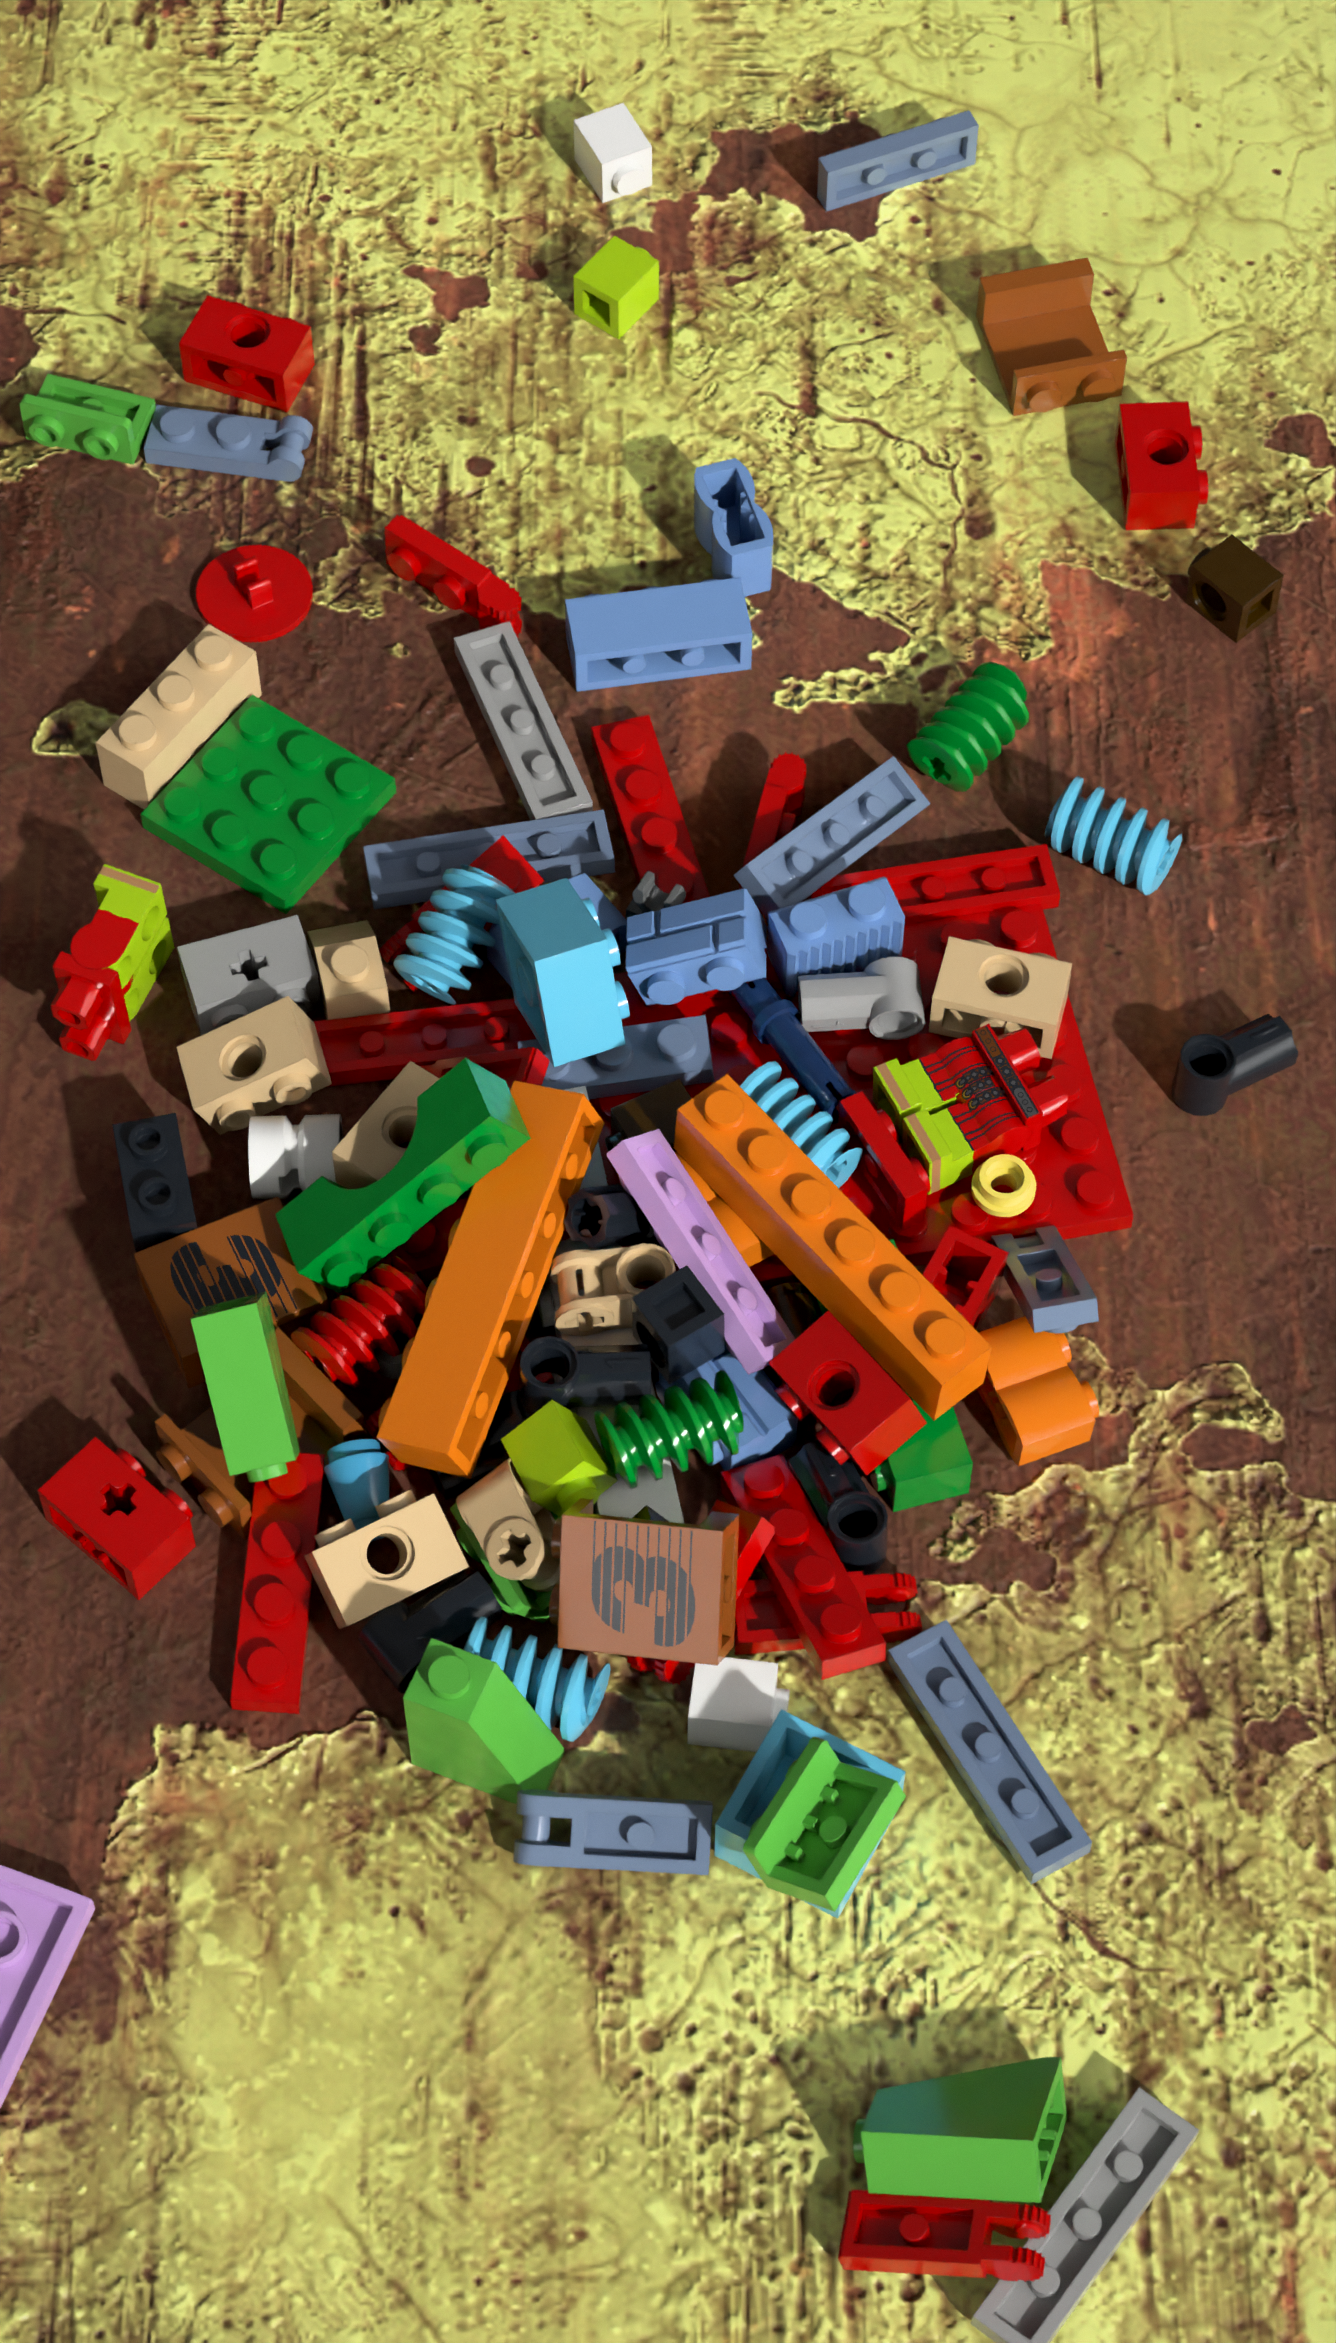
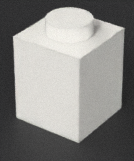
(613, 152)
(734, 1703)

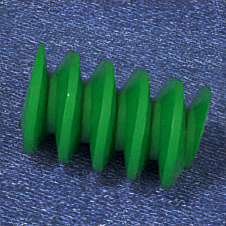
(971, 727)
(671, 1429)

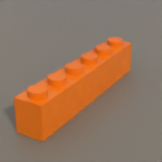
(831, 1247)
(489, 1287)

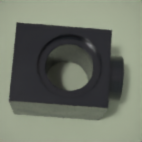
(678, 1324)

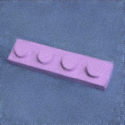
(697, 1239)

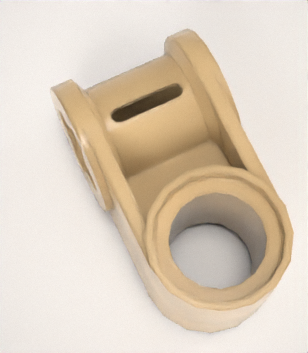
(608, 1285)
(511, 1528)

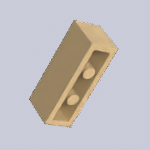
(177, 715)

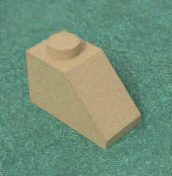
(349, 970)

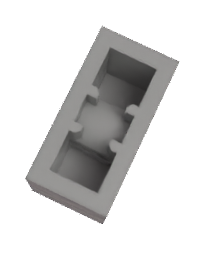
(248, 971)

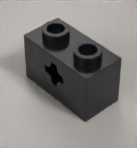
(154, 1179)

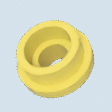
(1008, 1171)

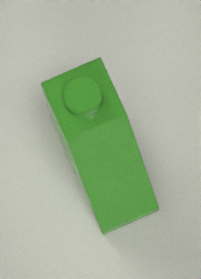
(247, 1386)
(476, 1725)
(966, 2134)

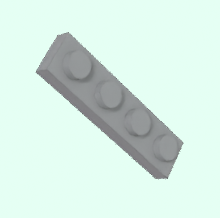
(521, 723)
(1090, 2222)

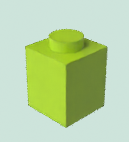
(616, 287)
(558, 1458)

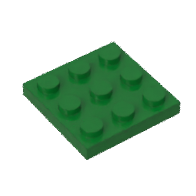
(268, 803)

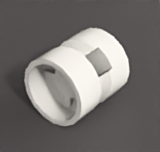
(291, 1155)

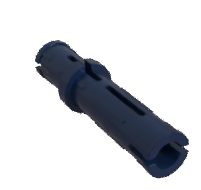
(778, 1025)

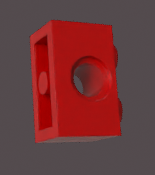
(247, 353)
(1159, 466)
(871, 1421)

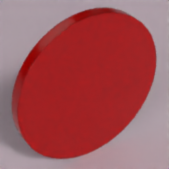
(254, 593)

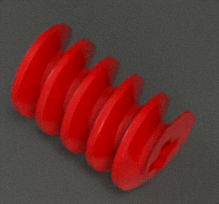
(364, 1322)

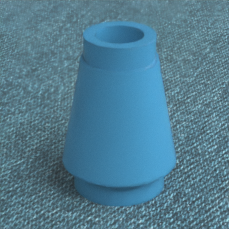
(359, 1479)

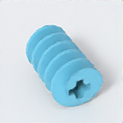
(1111, 837)
(452, 932)
(794, 1122)
(546, 1685)

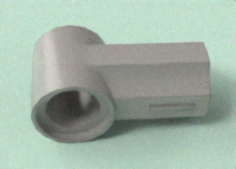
(880, 998)

